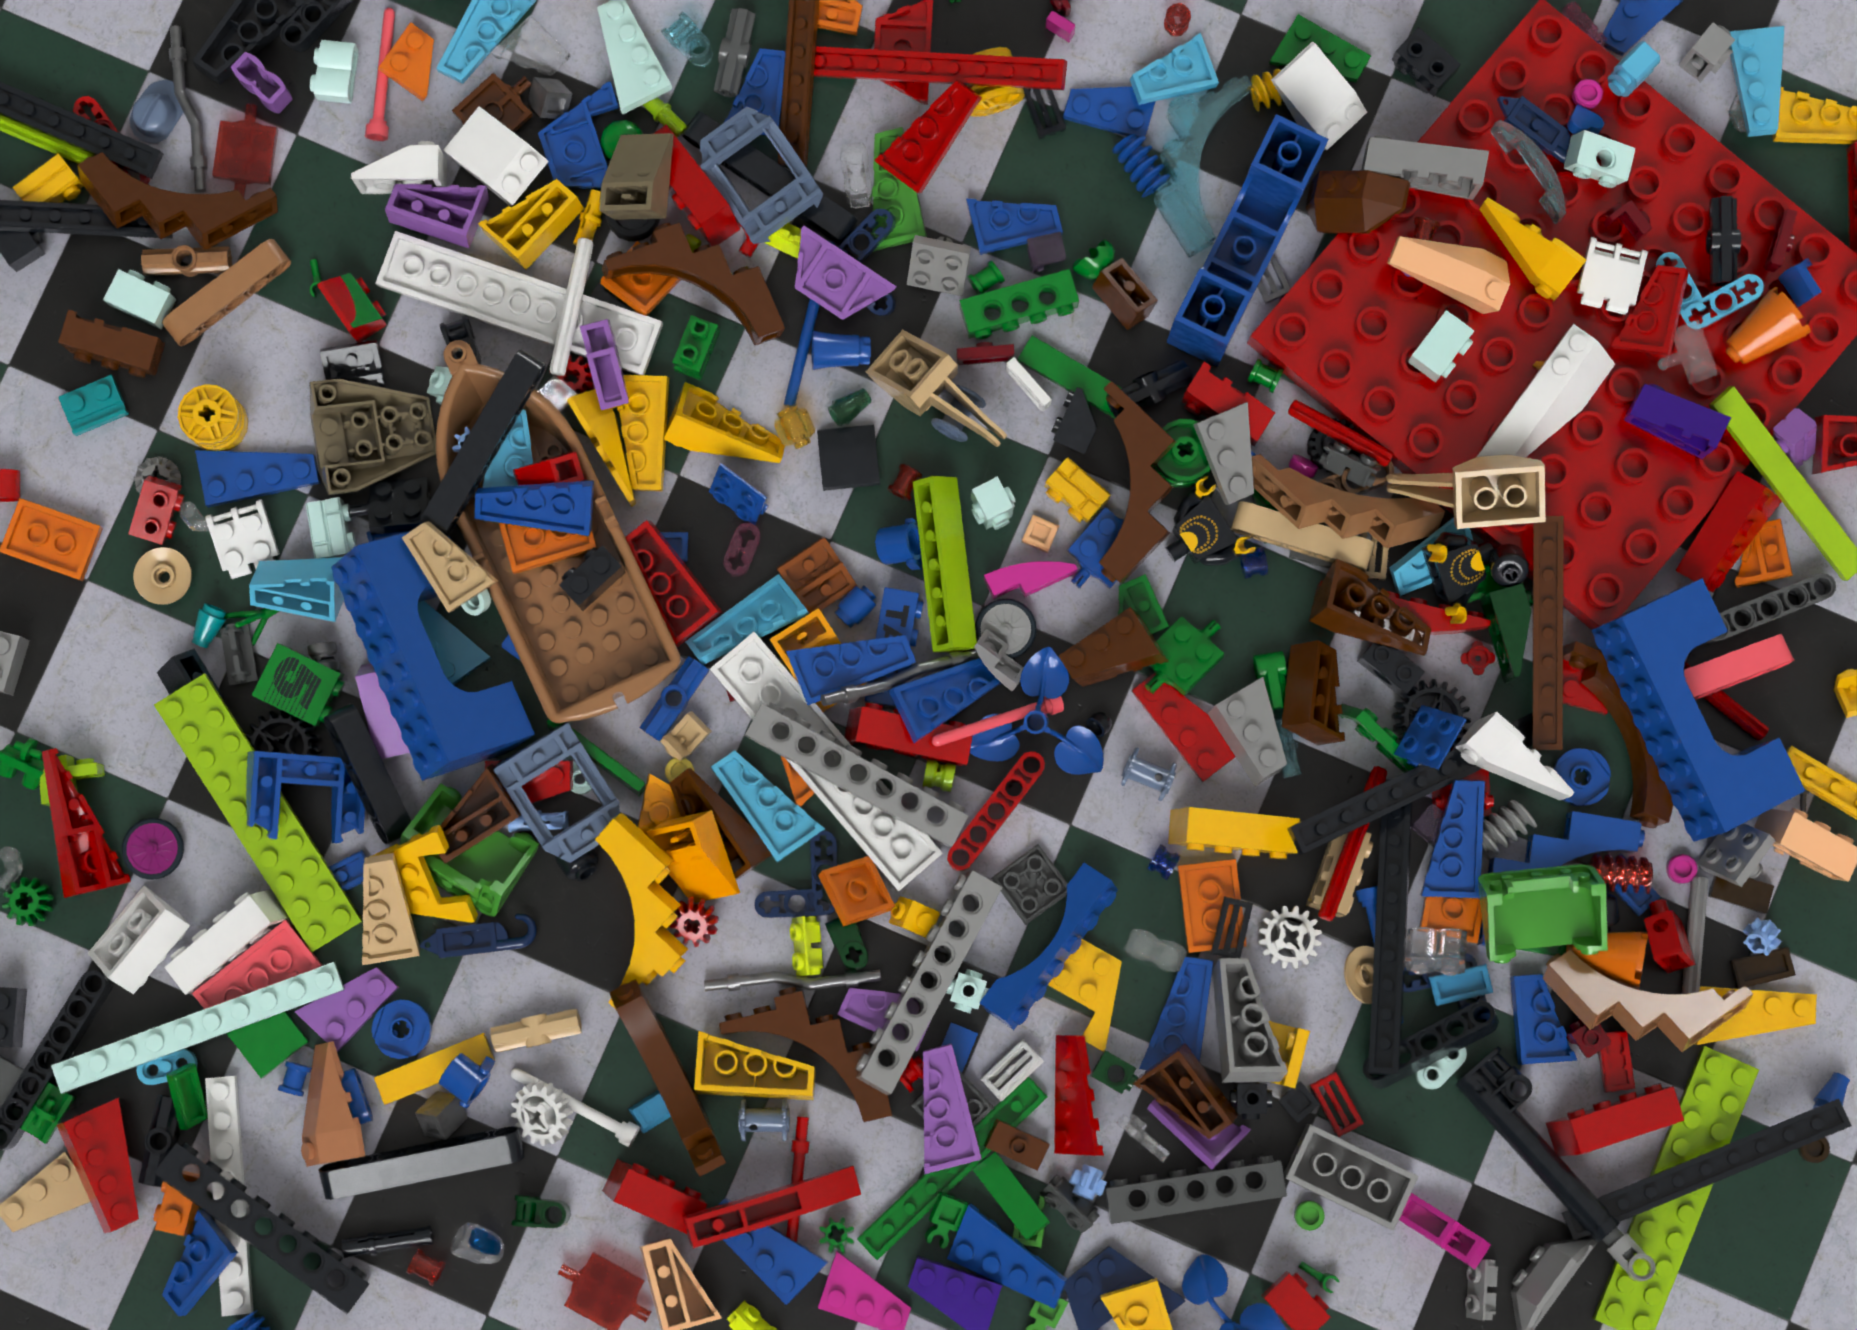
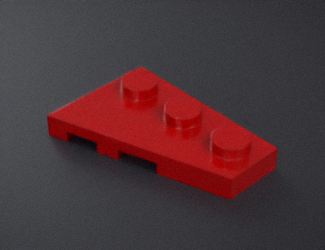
(1656, 316)
(549, 783)

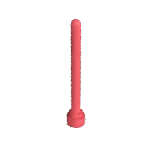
(377, 128)
(1049, 706)

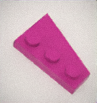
(861, 1298)

